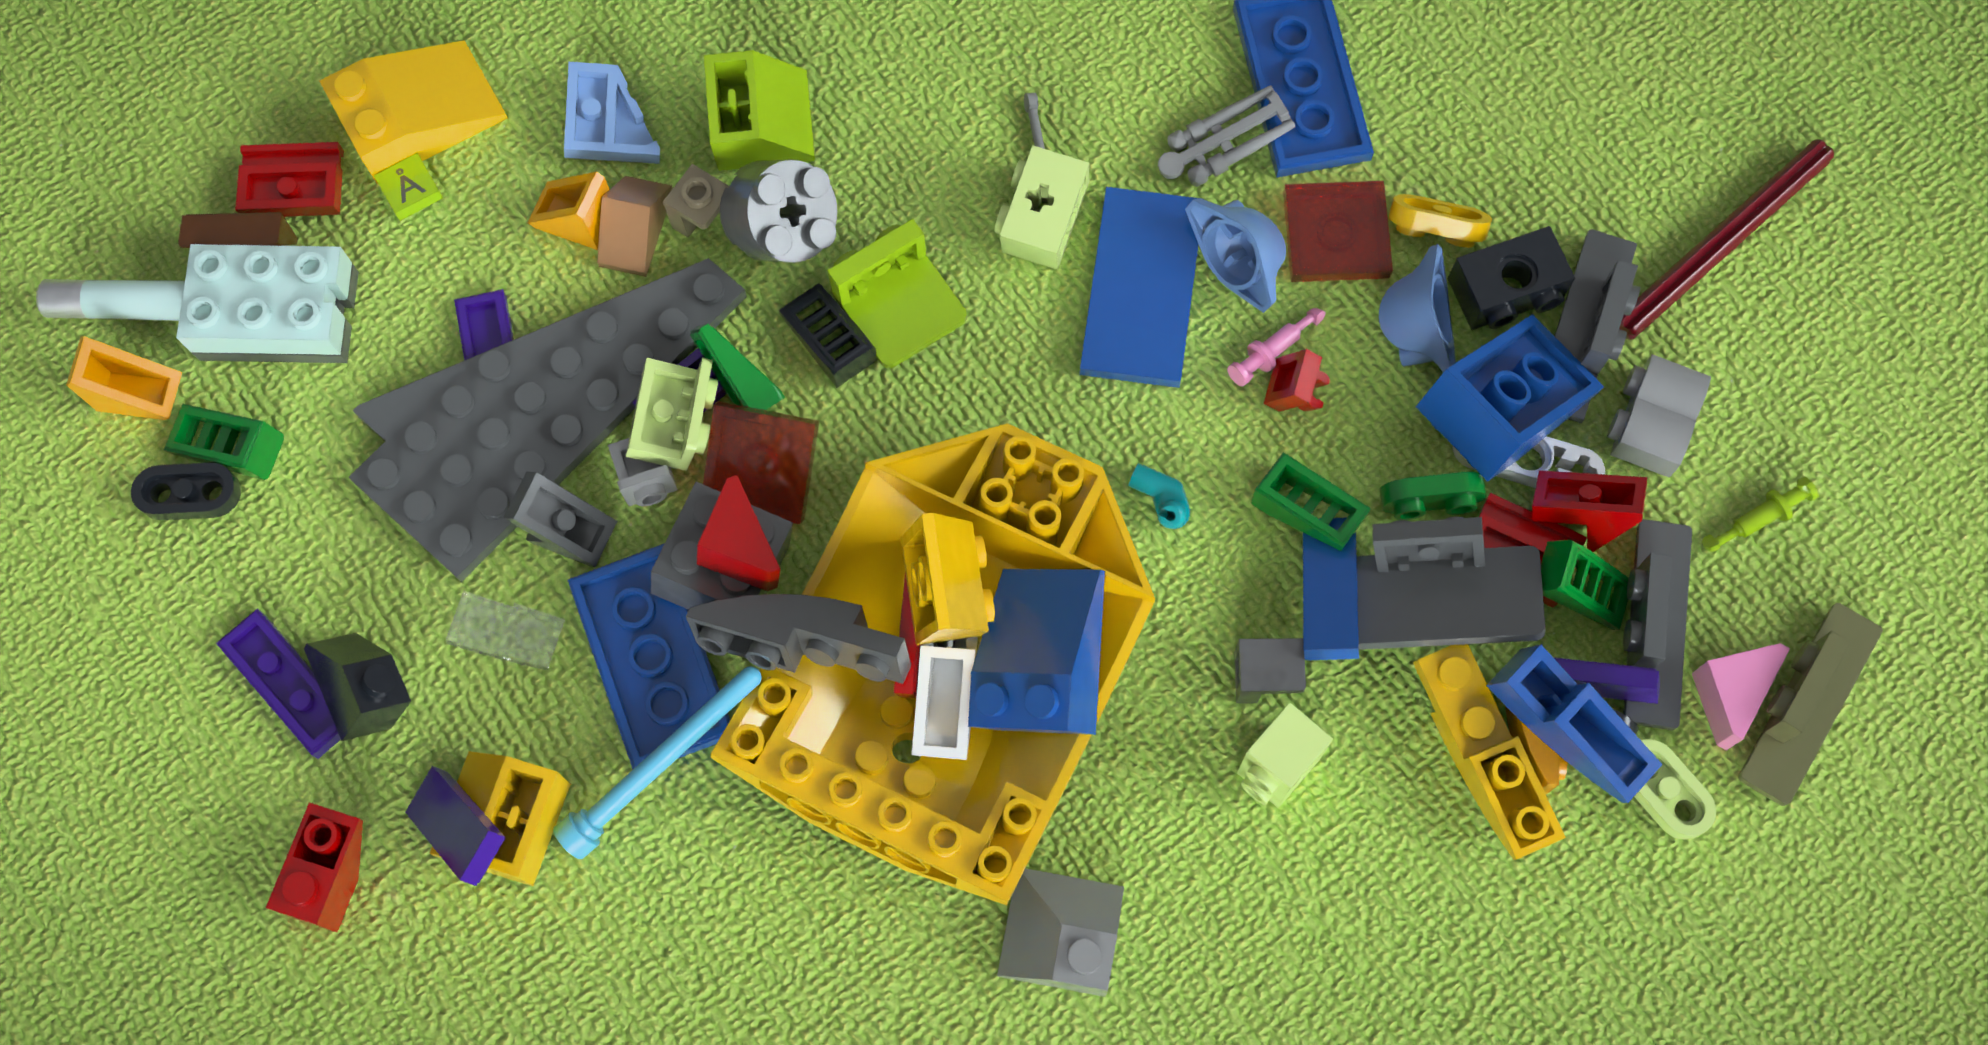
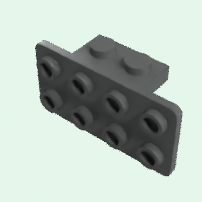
(1444, 588)

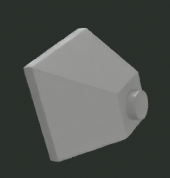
(1061, 932)

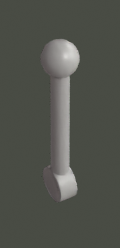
(1031, 108)

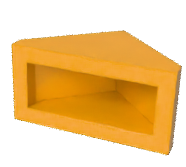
(572, 208)
(122, 381)

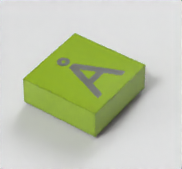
(408, 187)

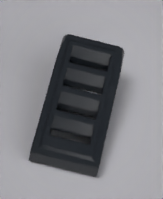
(848, 363)

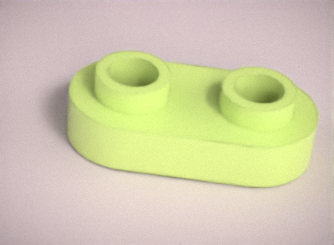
(1676, 785)

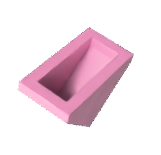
(1735, 689)

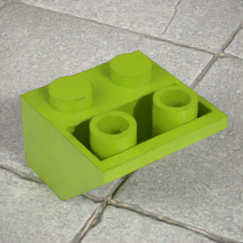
(757, 109)

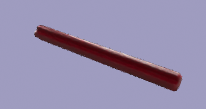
(1726, 236)

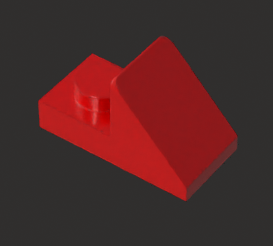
(1600, 501)

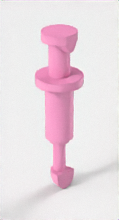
(1264, 354)

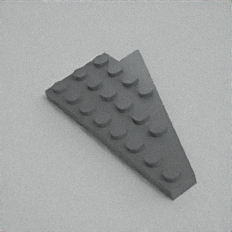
(527, 406)

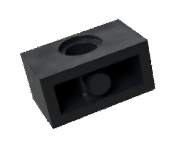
(1530, 259)

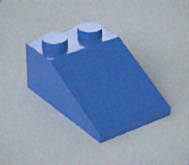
(1508, 396)
(1040, 653)

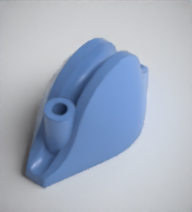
(1239, 248)
(1418, 315)

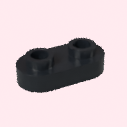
(189, 491)

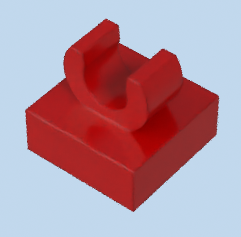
(1294, 382)

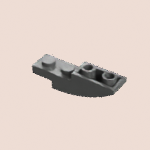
(784, 627)

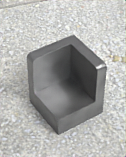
(1268, 668)

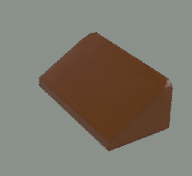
(236, 229)

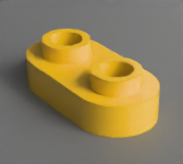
(1455, 222)

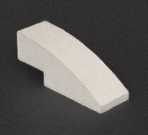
(944, 698)

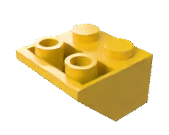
(521, 803)

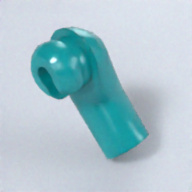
(1167, 495)

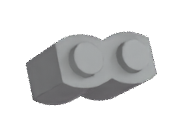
(1658, 415)

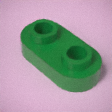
(1414, 496)

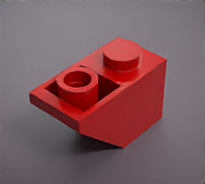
(320, 869)

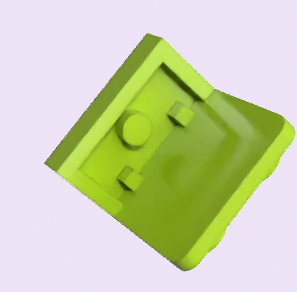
(896, 294)

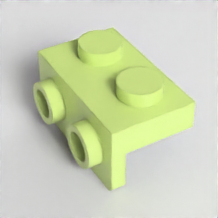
(670, 413)

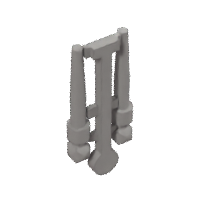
(1172, 164)

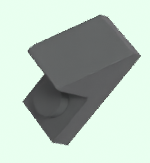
(559, 520)

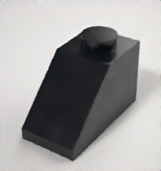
(358, 684)

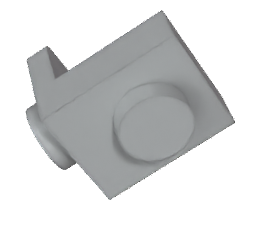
(640, 480)

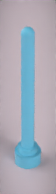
(581, 830)

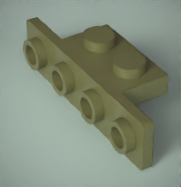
(1809, 703)

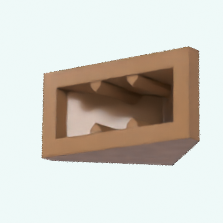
(631, 224)

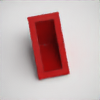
(735, 541)

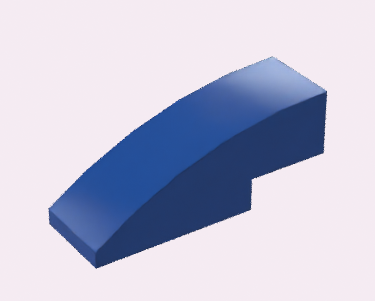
(1574, 722)

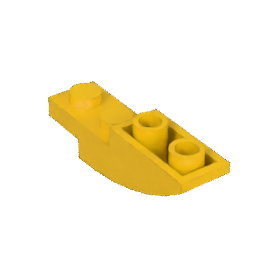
(1486, 753)

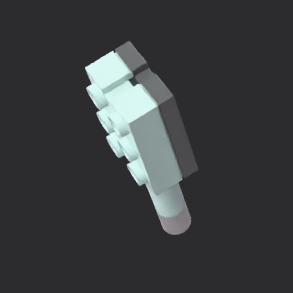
(233, 302)

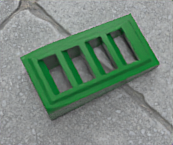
(736, 374)
(253, 453)
(1305, 480)
(1556, 573)

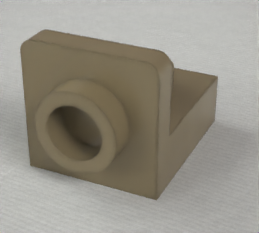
(694, 201)

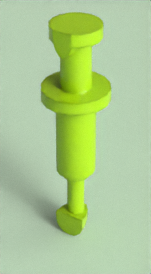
(1775, 507)

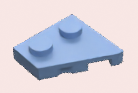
(604, 118)

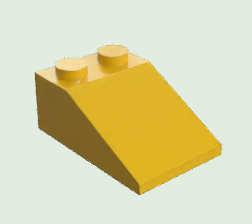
(412, 103)
(945, 579)

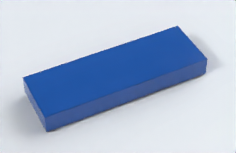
(1330, 599)

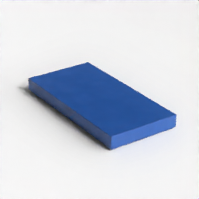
(1305, 61)
(1141, 289)
(644, 655)

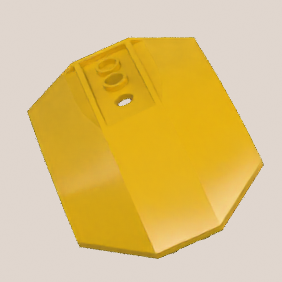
(829, 734)

